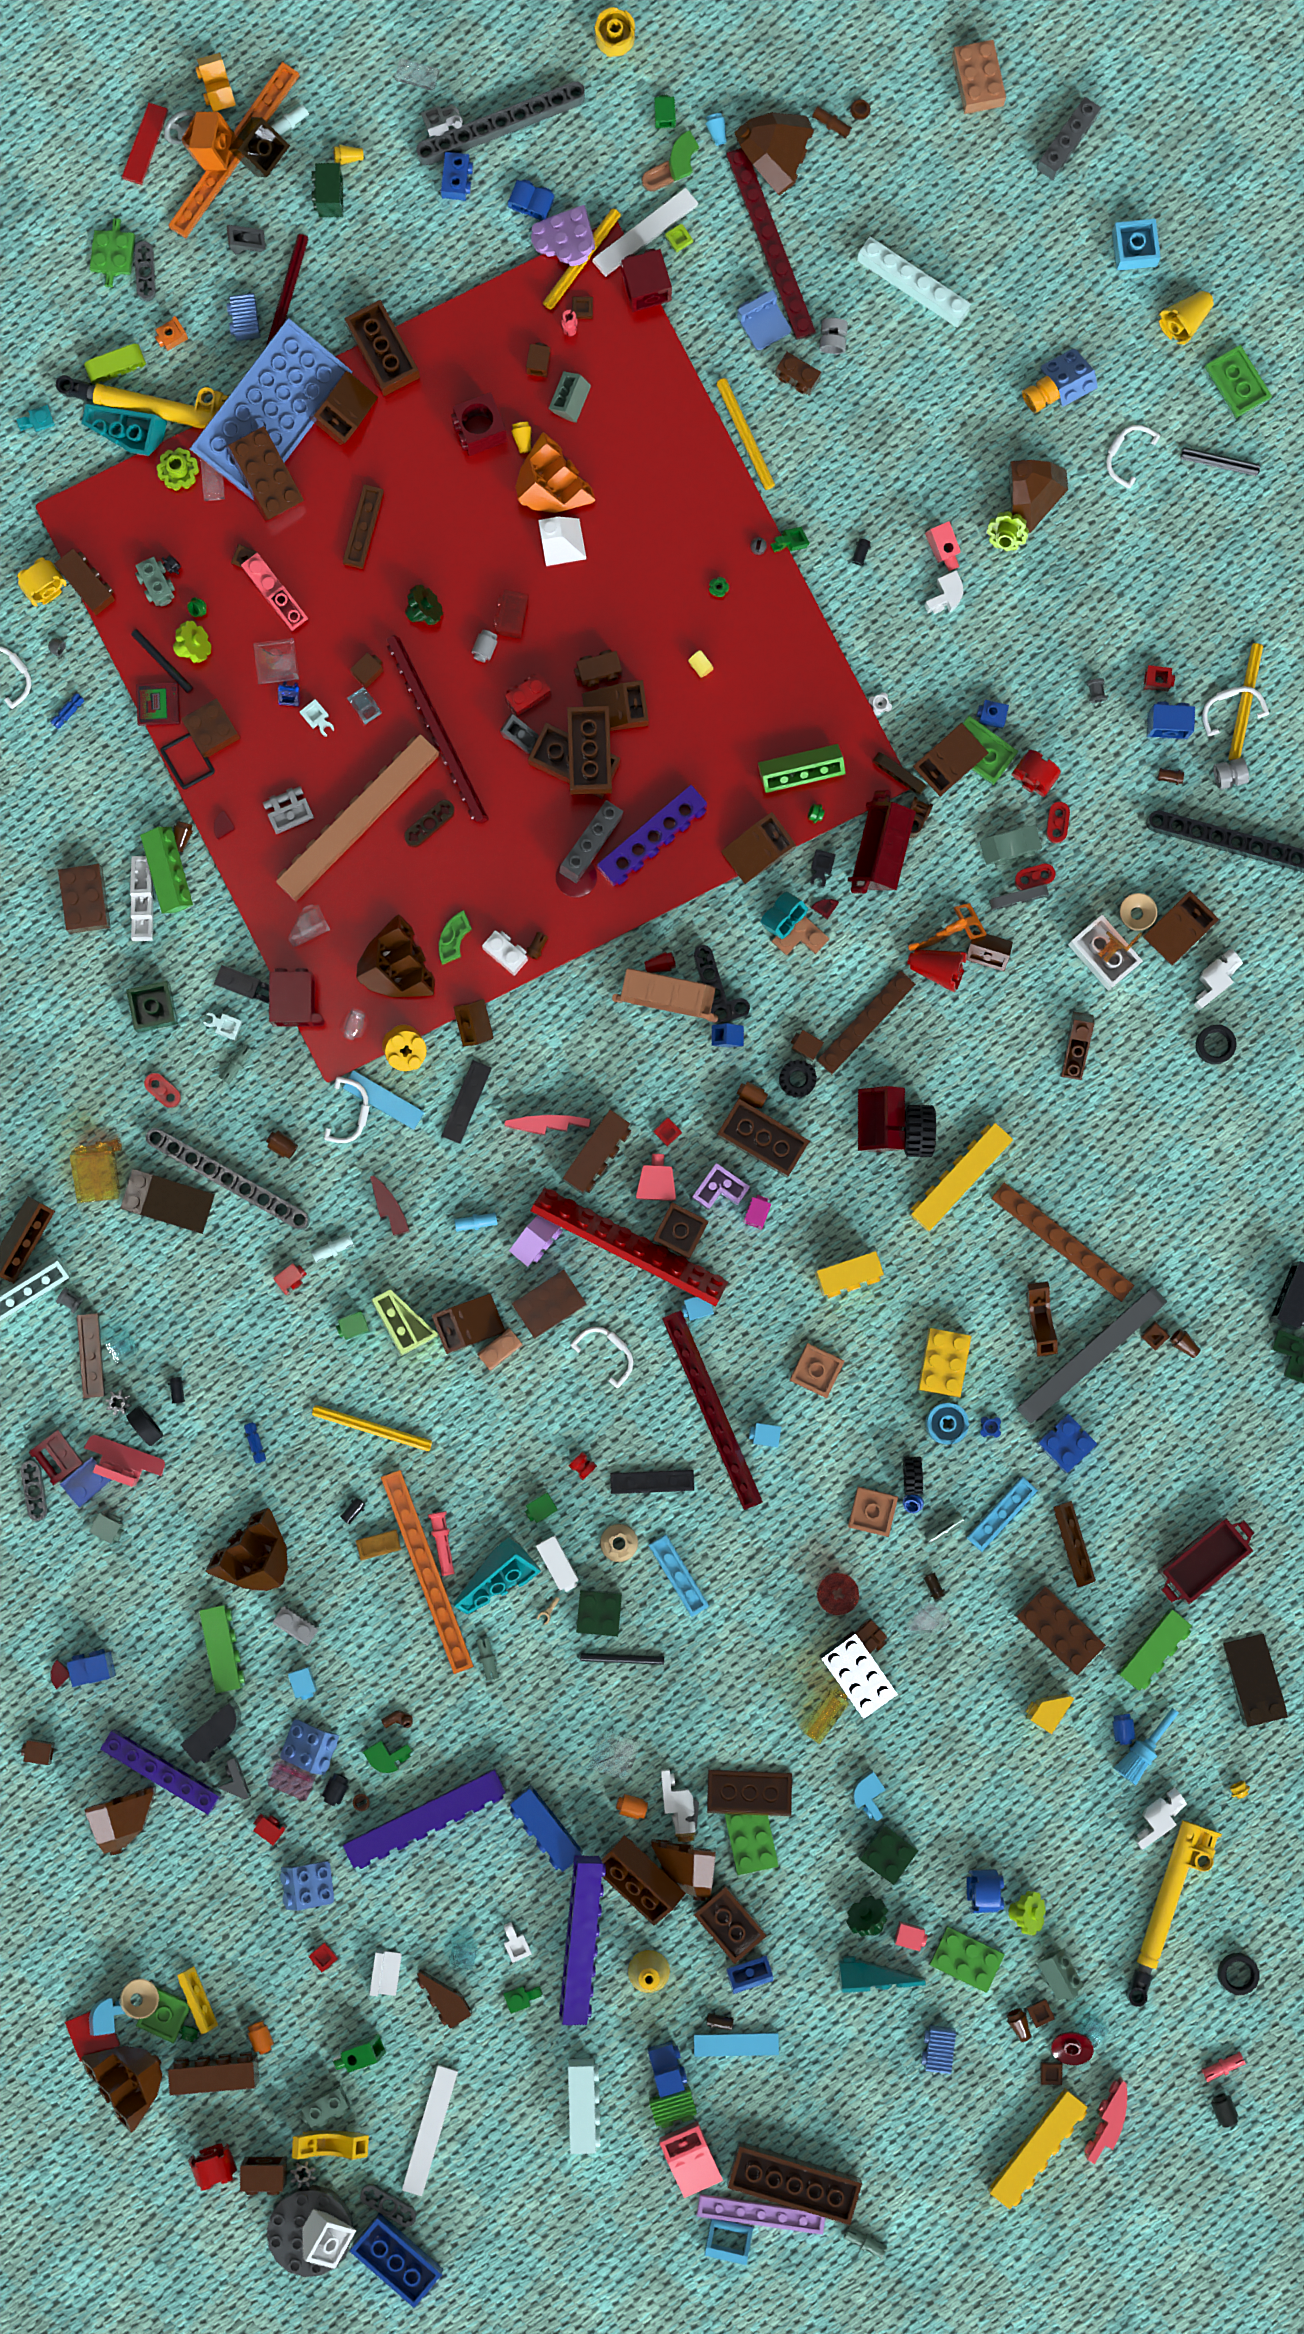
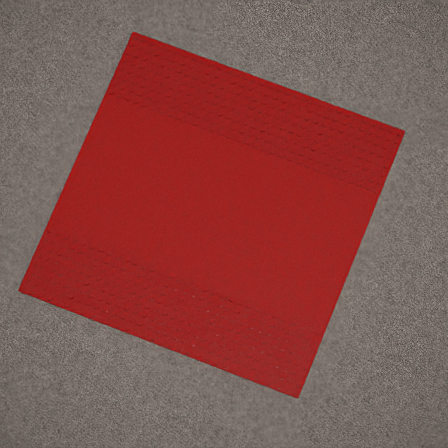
(663, 525)

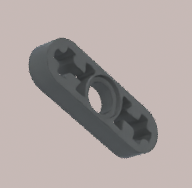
(138, 265)
(1023, 896)
(26, 1486)
(405, 2207)

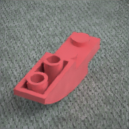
(274, 592)
(1113, 2112)

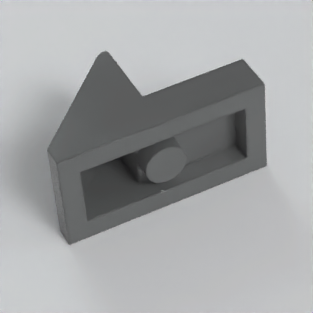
(245, 239)
(519, 733)
(238, 1786)

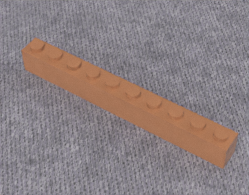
(357, 818)

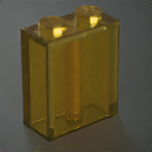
(95, 1173)
(825, 1715)

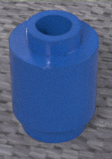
(1123, 1729)

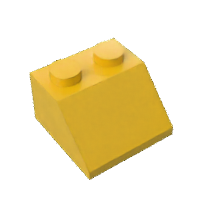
(1049, 1710)

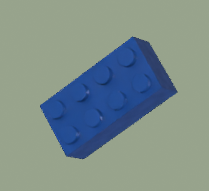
(546, 1828)
(396, 2260)

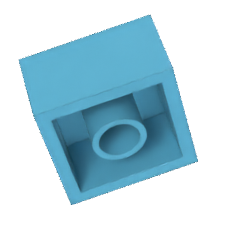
(1136, 244)

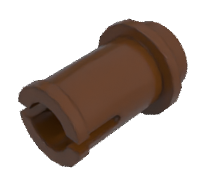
(1171, 776)
(537, 945)

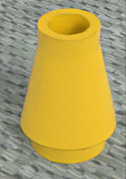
(347, 154)
(522, 436)

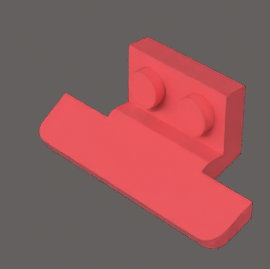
(122, 1462)

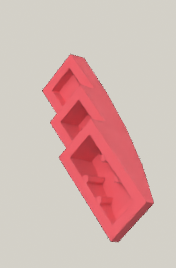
(540, 1123)

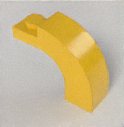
(330, 2143)

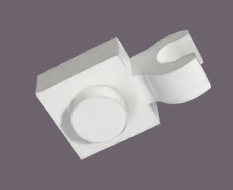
(516, 1945)

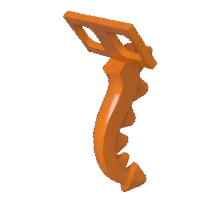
(959, 925)

